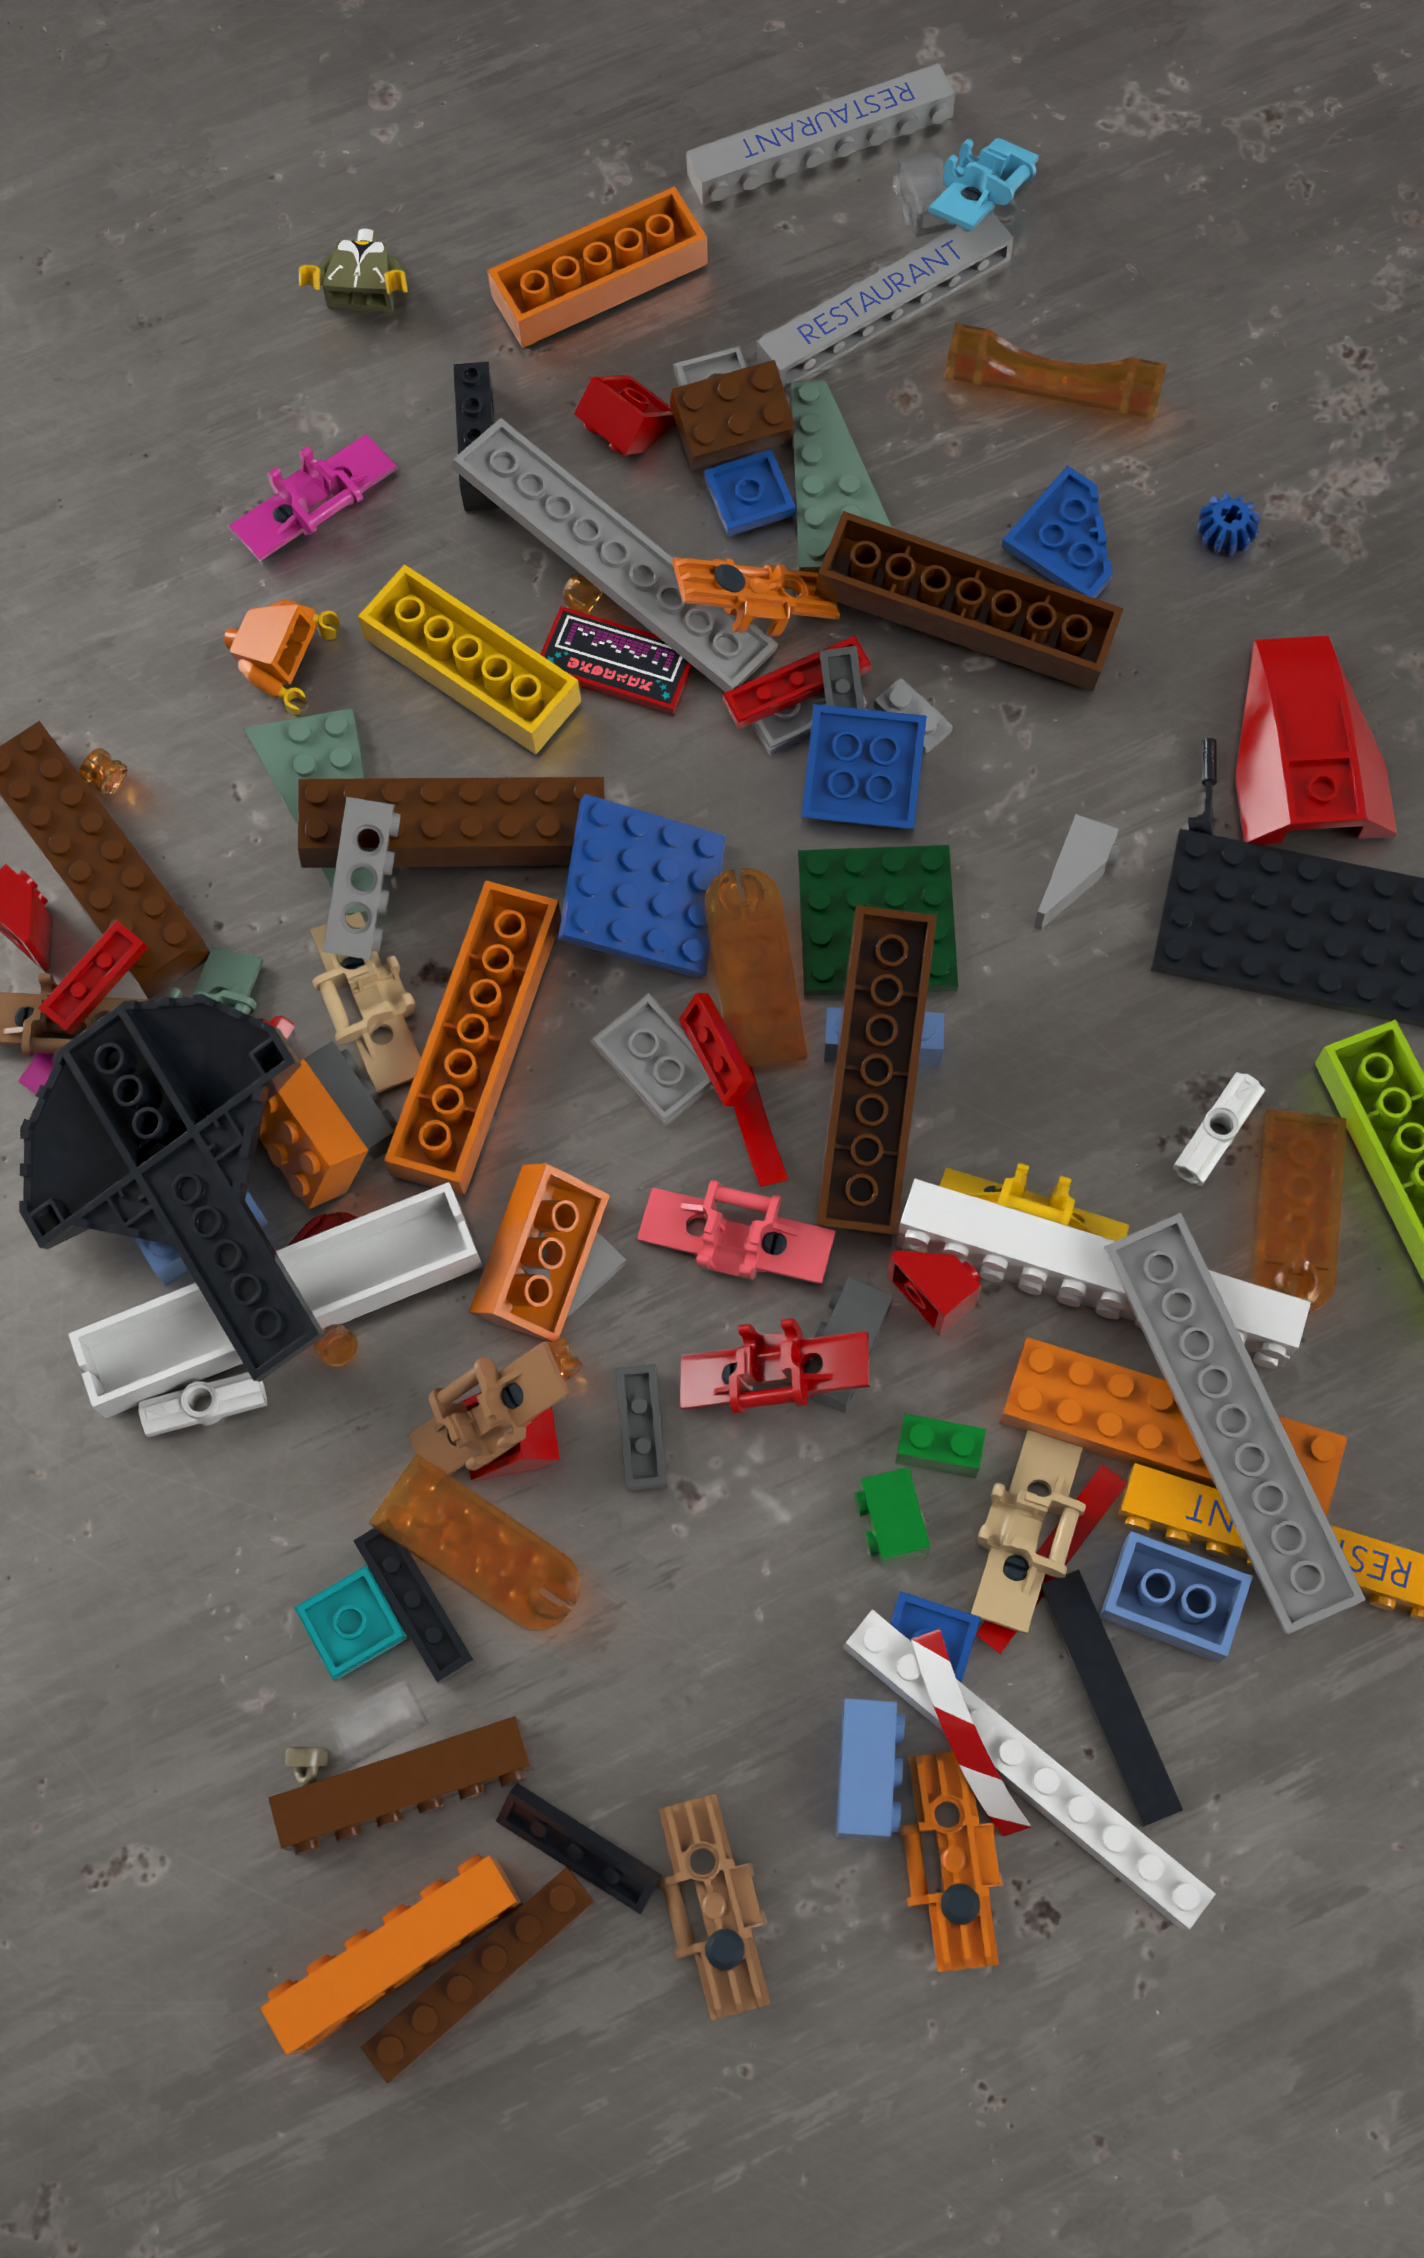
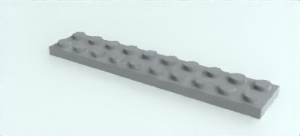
(609, 553)
(1234, 1424)

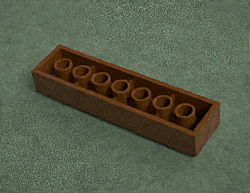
(968, 601)
(450, 819)
(96, 858)
(875, 1070)

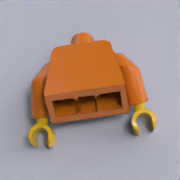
(274, 643)

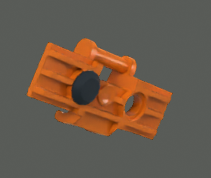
(752, 591)
(968, 1864)

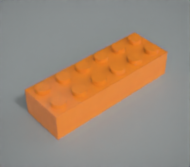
(598, 266)
(391, 1956)

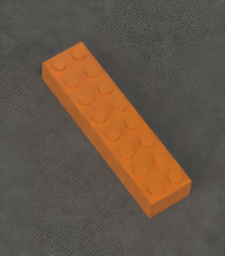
(474, 1038)
(1135, 1417)

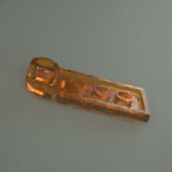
(754, 968)
(1299, 1204)
(477, 1546)

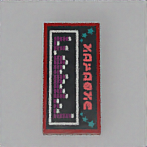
(617, 660)

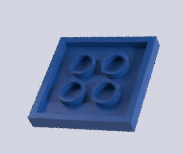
(863, 767)

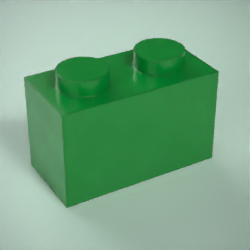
(940, 1446)
(893, 1516)

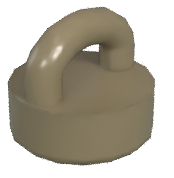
(306, 1757)

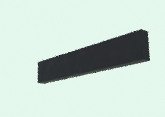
(1111, 1698)

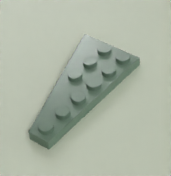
(826, 473)
(312, 749)

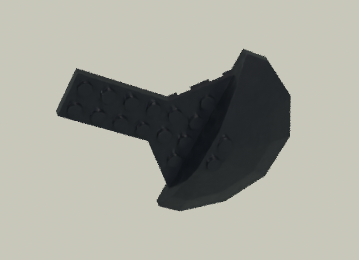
(156, 1141)

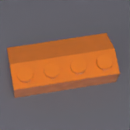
(569, 1217)

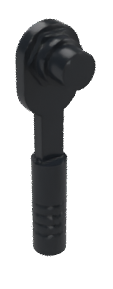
(1205, 822)

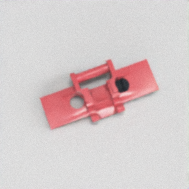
(736, 1248)

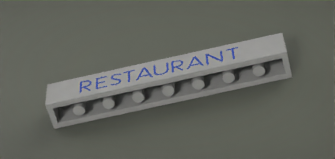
(820, 134)
(885, 299)

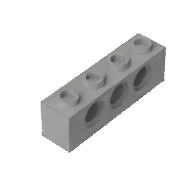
(340, 935)

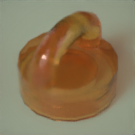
(583, 591)
(337, 1345)

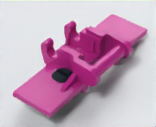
(311, 495)

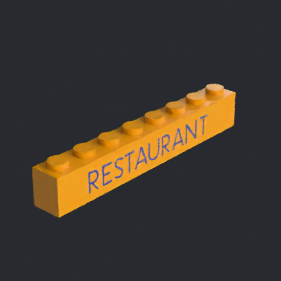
(1197, 1514)

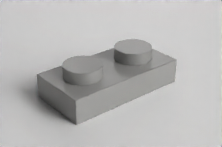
(904, 699)

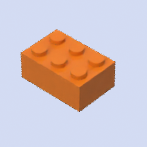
(311, 1139)

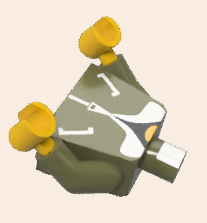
(357, 275)

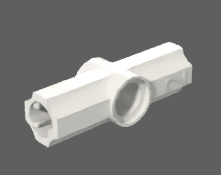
(1208, 1147)
(178, 1411)

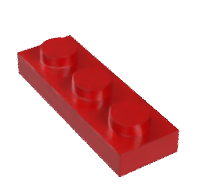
(93, 977)
(716, 1050)

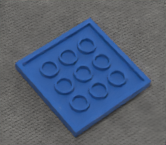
(640, 886)

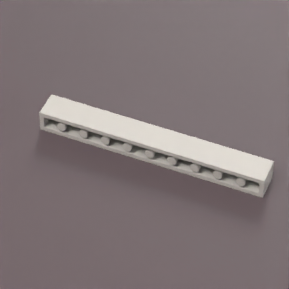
(1042, 1782)

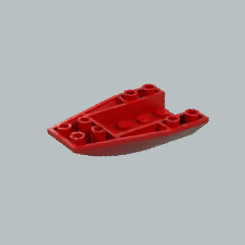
(1307, 747)

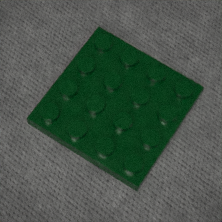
(877, 877)

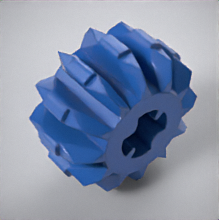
(1228, 524)

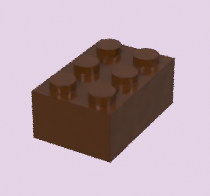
(732, 414)

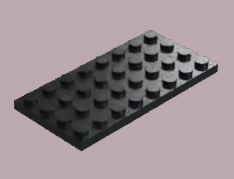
(1294, 927)

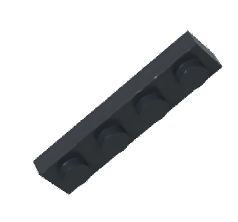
(415, 1605)
(578, 1848)

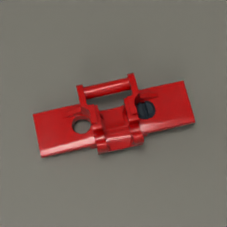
(775, 1358)

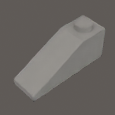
(1079, 866)

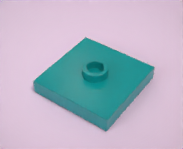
(350, 1623)

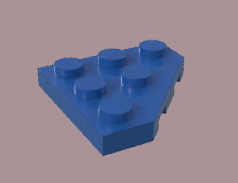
(1065, 536)

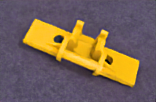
(1056, 1208)

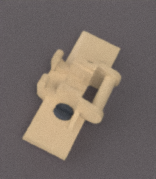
(381, 1004)
(1013, 1528)

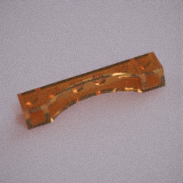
(1119, 386)

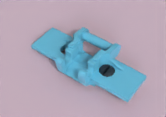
(982, 182)

